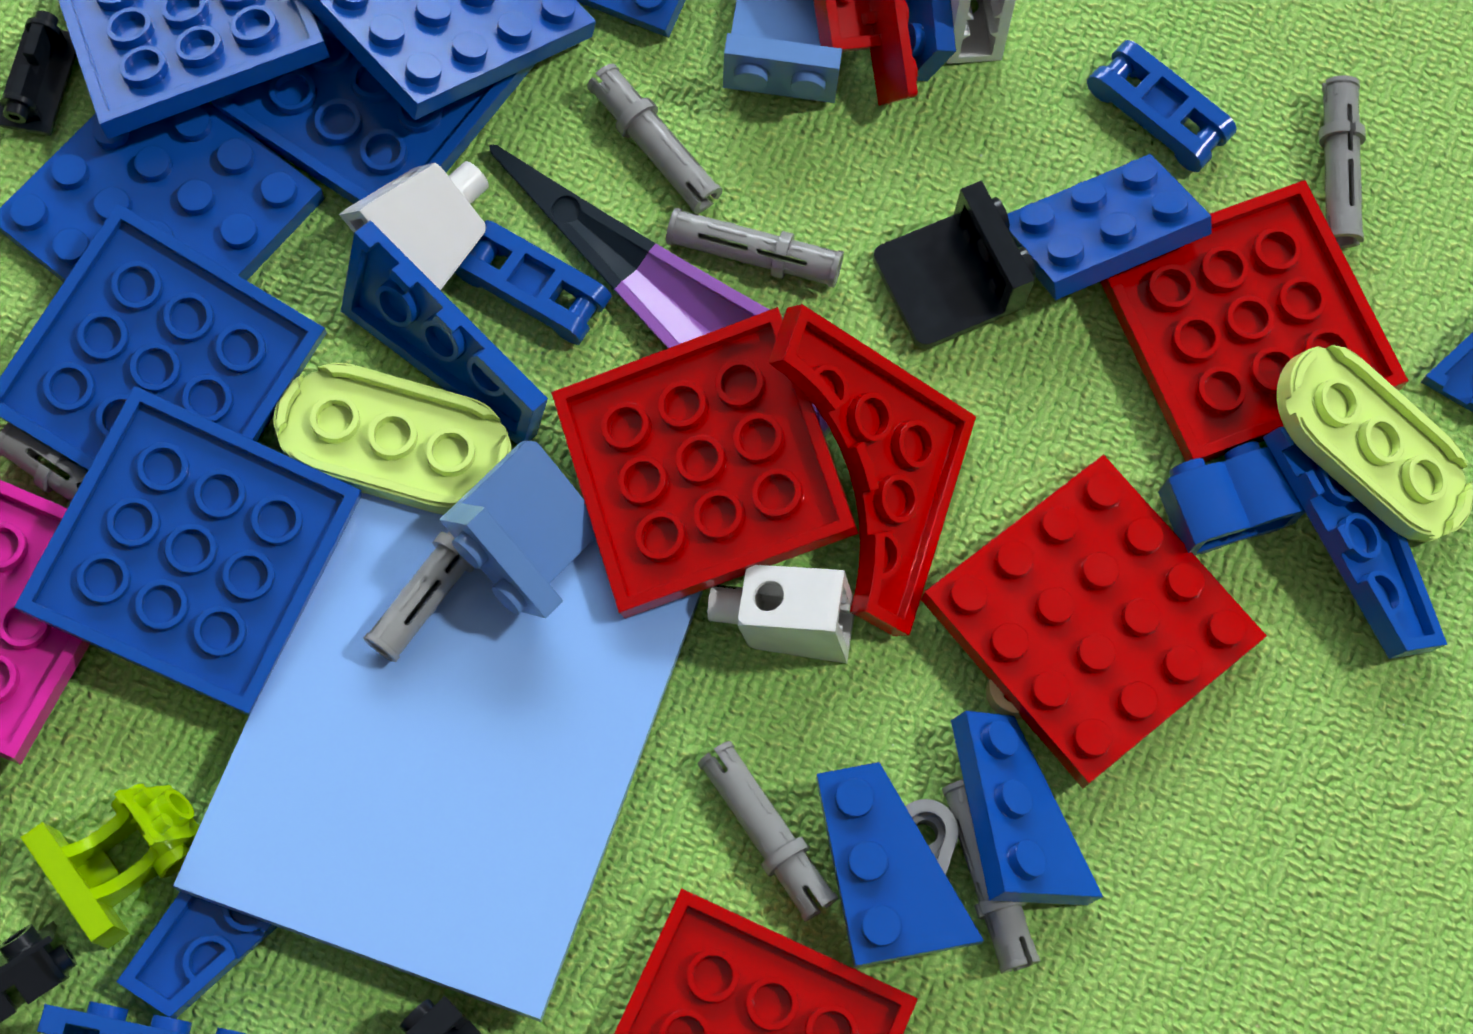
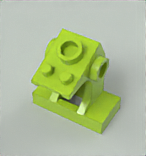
(88, 876)

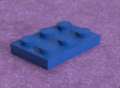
(1107, 225)

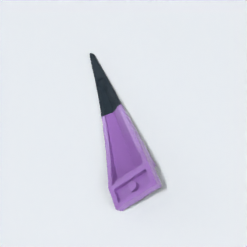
(658, 286)

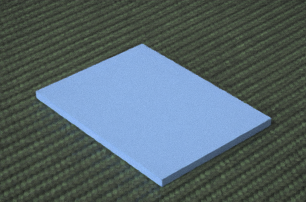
(444, 797)

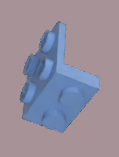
(779, 51)
(521, 528)

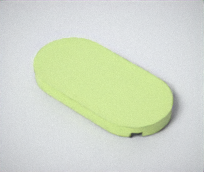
(390, 435)
(1374, 443)

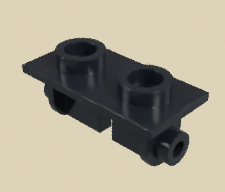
(38, 76)
(32, 965)

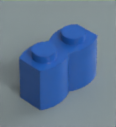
(1229, 499)

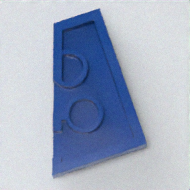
(1015, 818)
(885, 872)

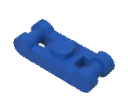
(1162, 104)
(534, 281)

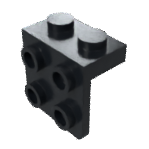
(957, 270)

